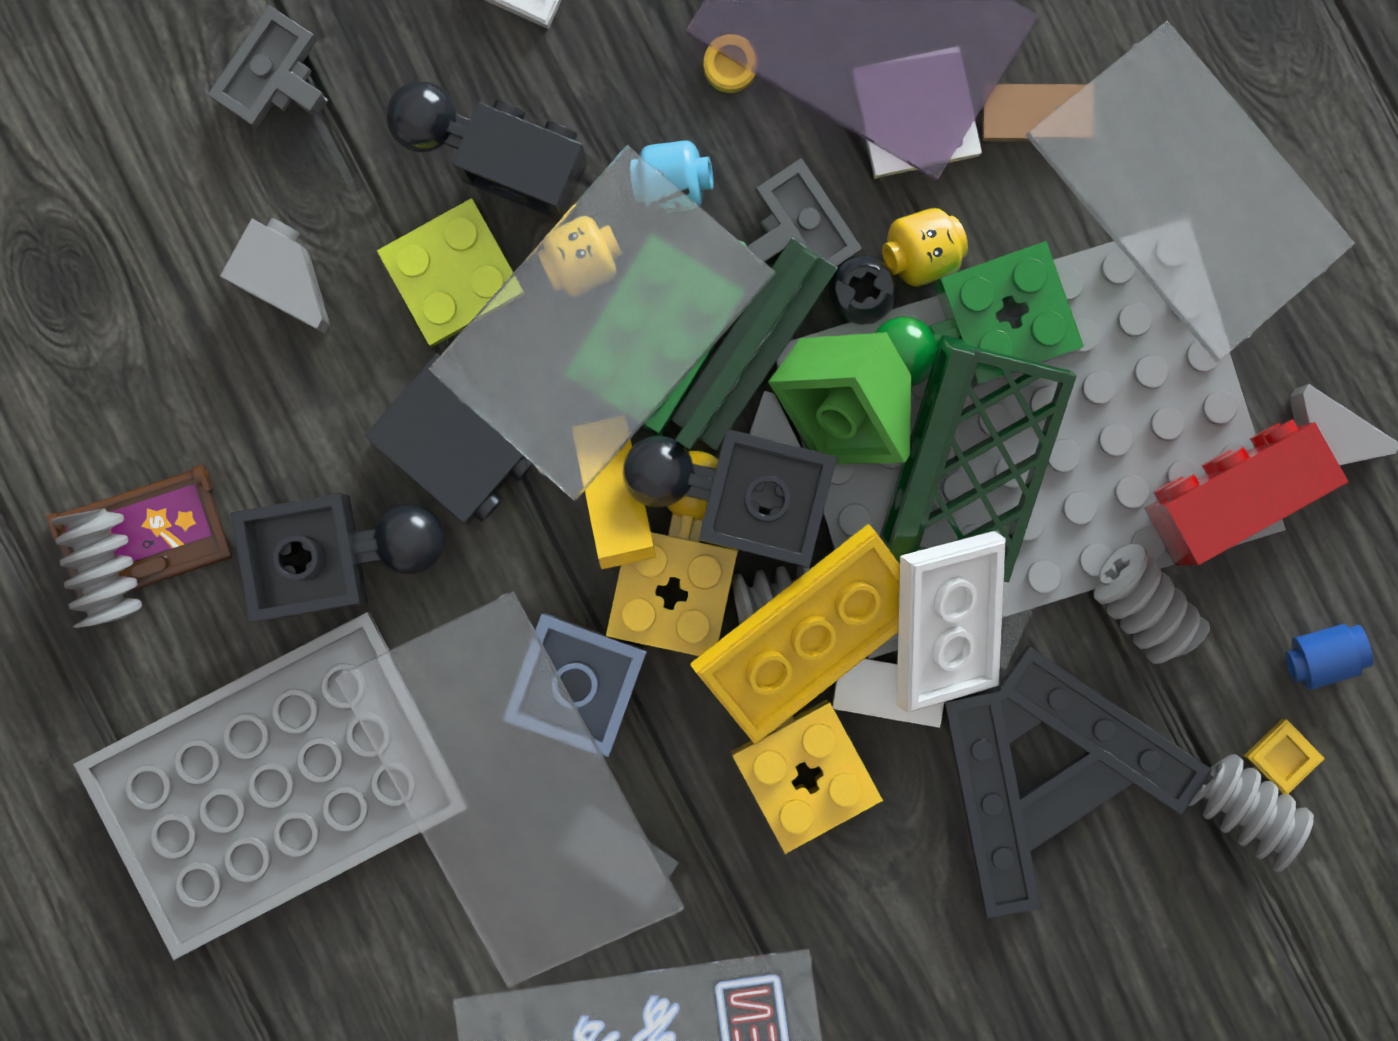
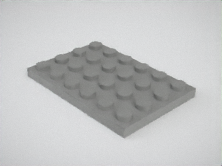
(250, 792)

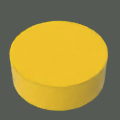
(724, 73)

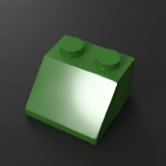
(848, 397)

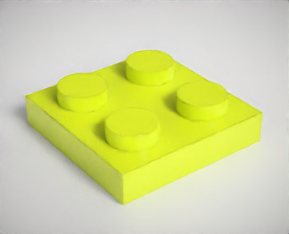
(447, 270)

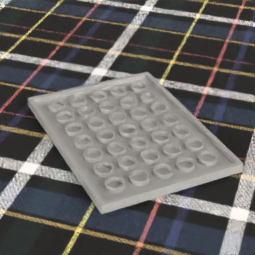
(1136, 419)

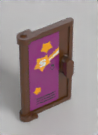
(162, 520)

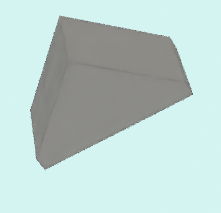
(1345, 432)

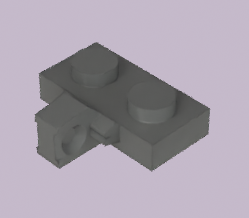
(269, 71)
(804, 212)

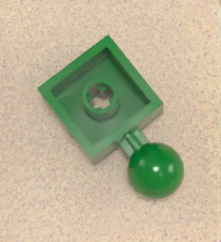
(970, 306)

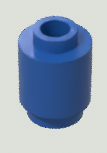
(1329, 656)

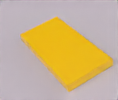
(806, 636)

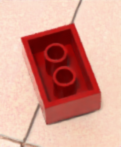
(1244, 492)

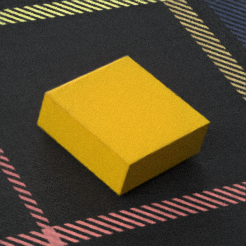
(1284, 756)

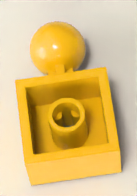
(702, 571)
(841, 787)

